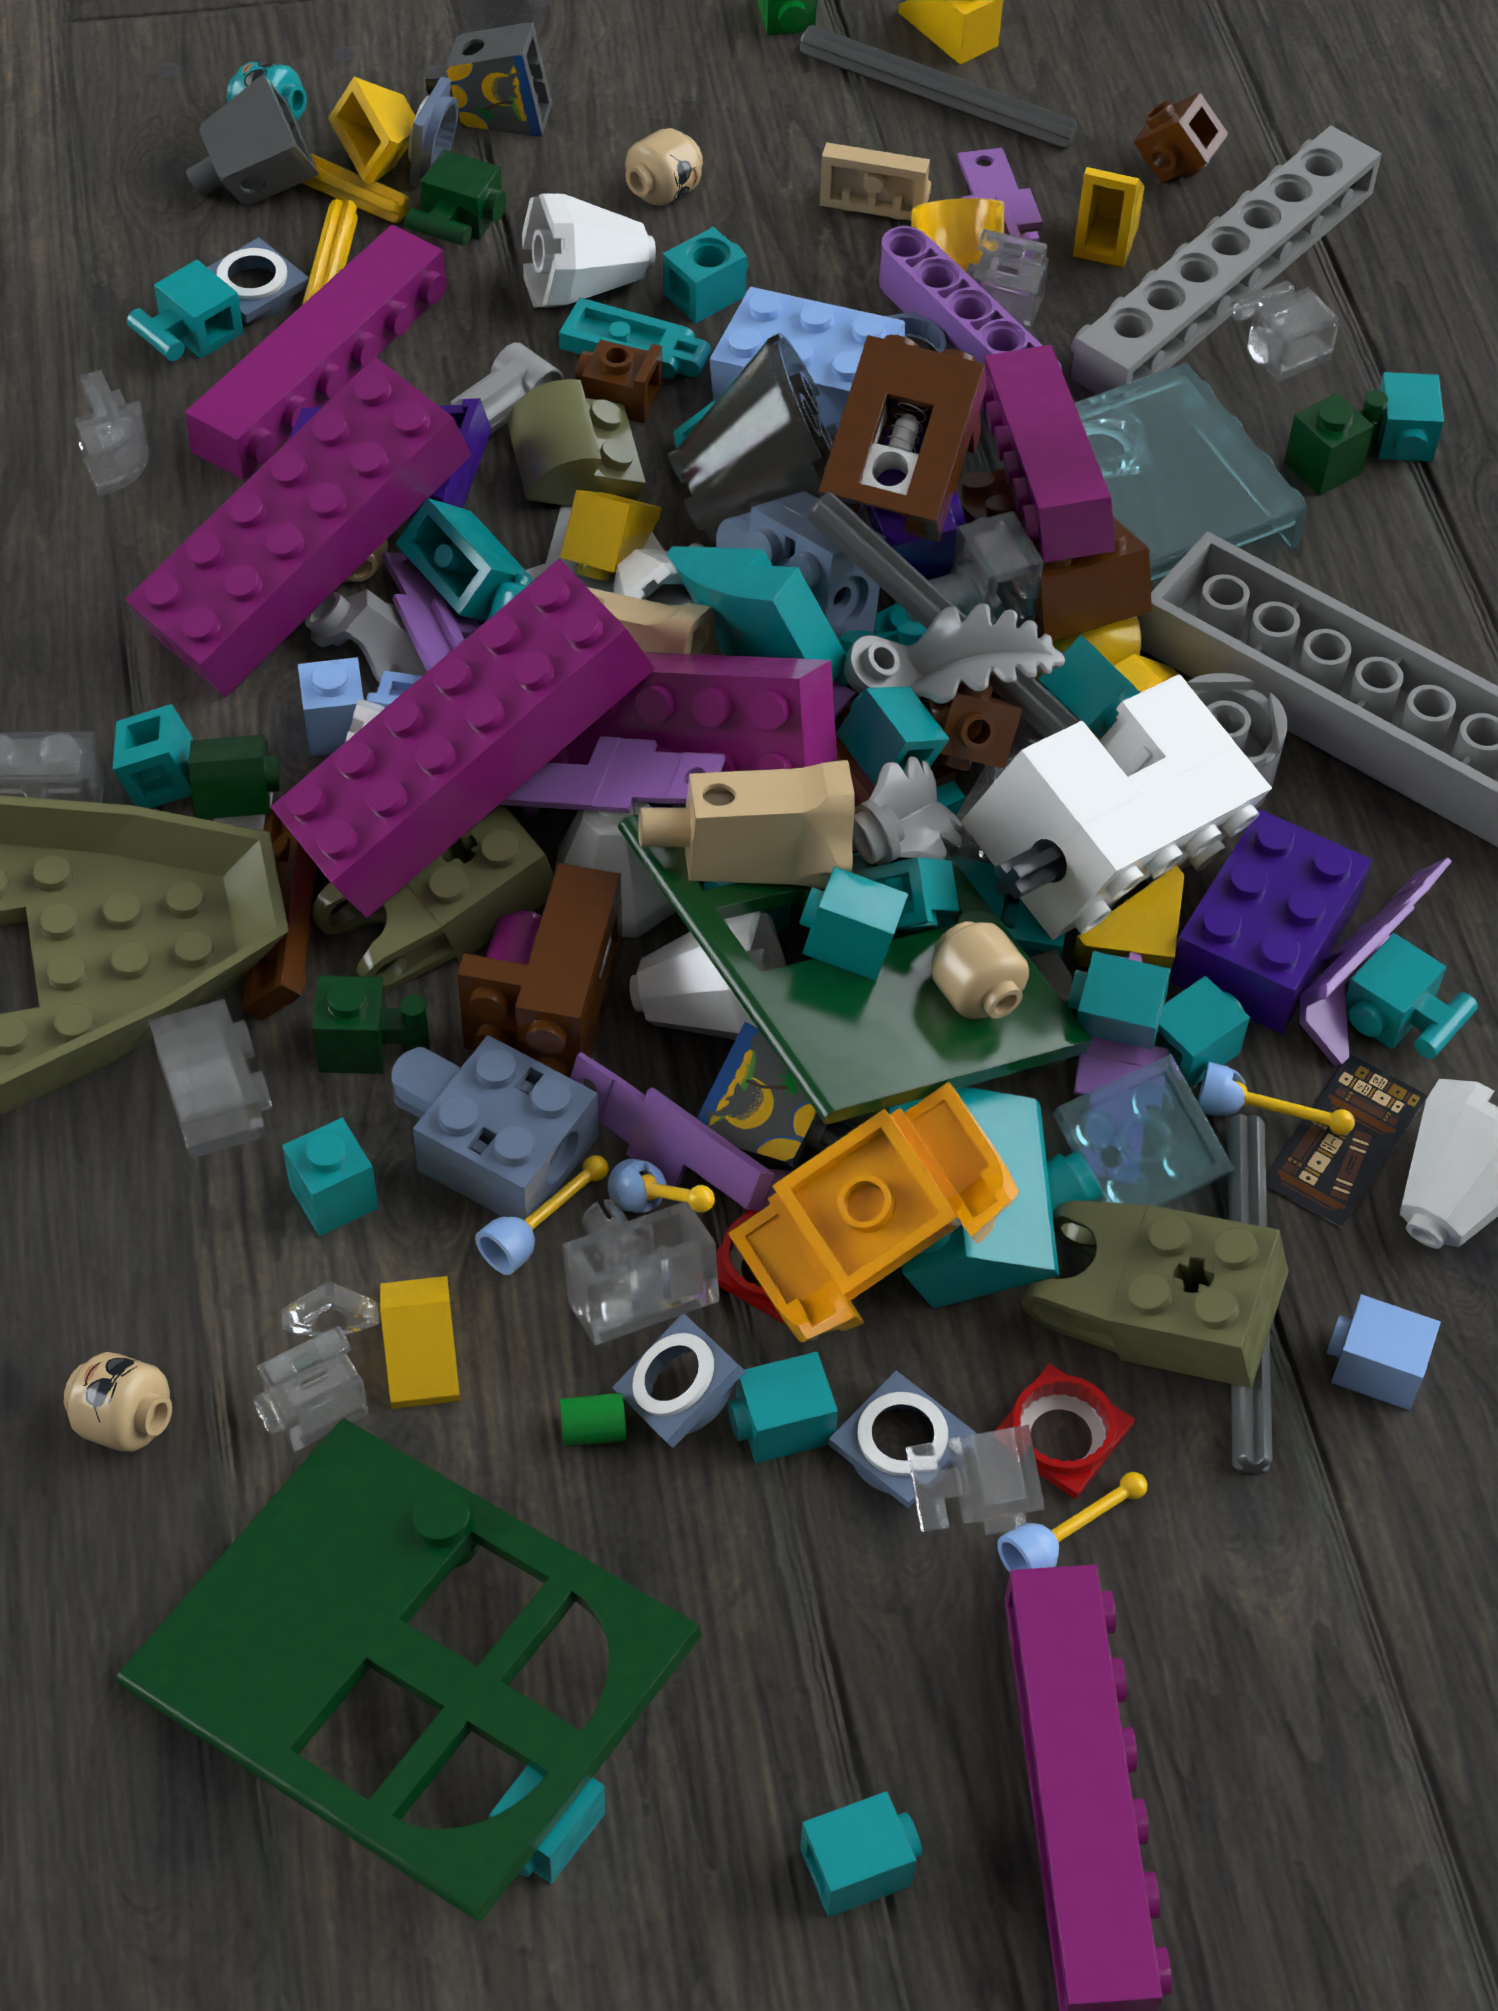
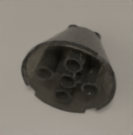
(756, 440)

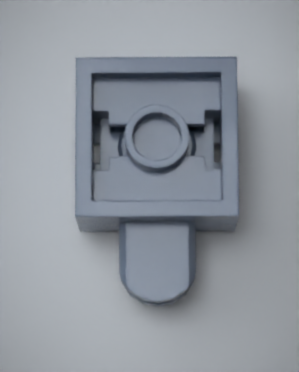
(791, 540)
(496, 1125)

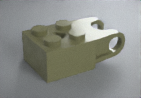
(449, 903)
(1166, 1288)

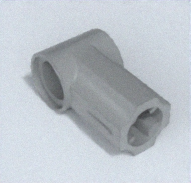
(511, 377)

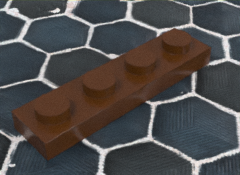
(280, 974)

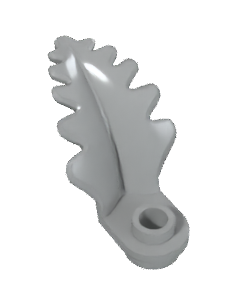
(372, 626)
(953, 655)
(904, 817)

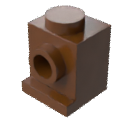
(622, 376)

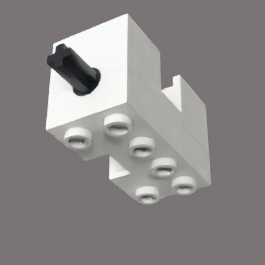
(1094, 818)

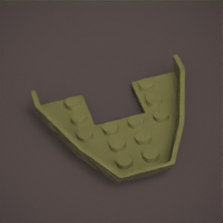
(125, 926)

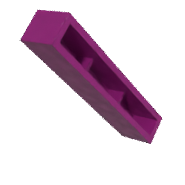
(316, 351)
(1047, 455)
(1081, 1792)

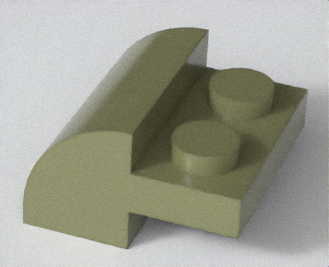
(573, 444)

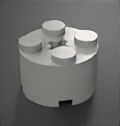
(1248, 717)

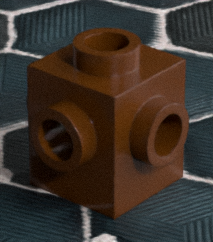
(1180, 137)
(977, 728)

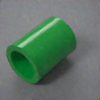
(593, 1419)

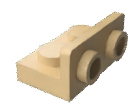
(873, 181)

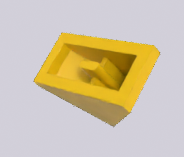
(1140, 925)
(419, 1342)

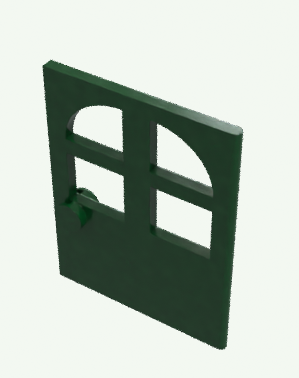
(859, 1039)
(328, 1592)

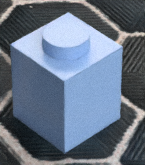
(329, 702)
(1382, 1351)

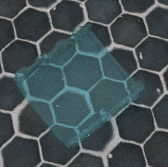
(1185, 468)

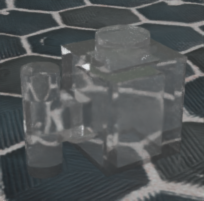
(1012, 274)
(1288, 329)
(310, 1389)
(990, 1475)

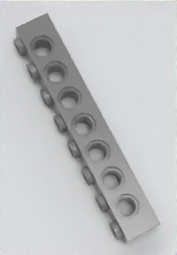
(1226, 262)

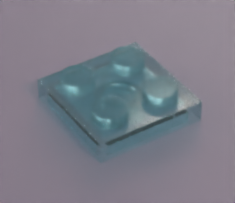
(1144, 1137)

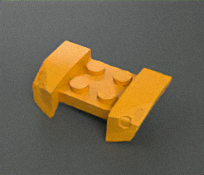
(872, 1209)

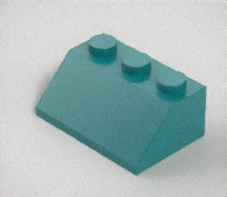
(1023, 1236)

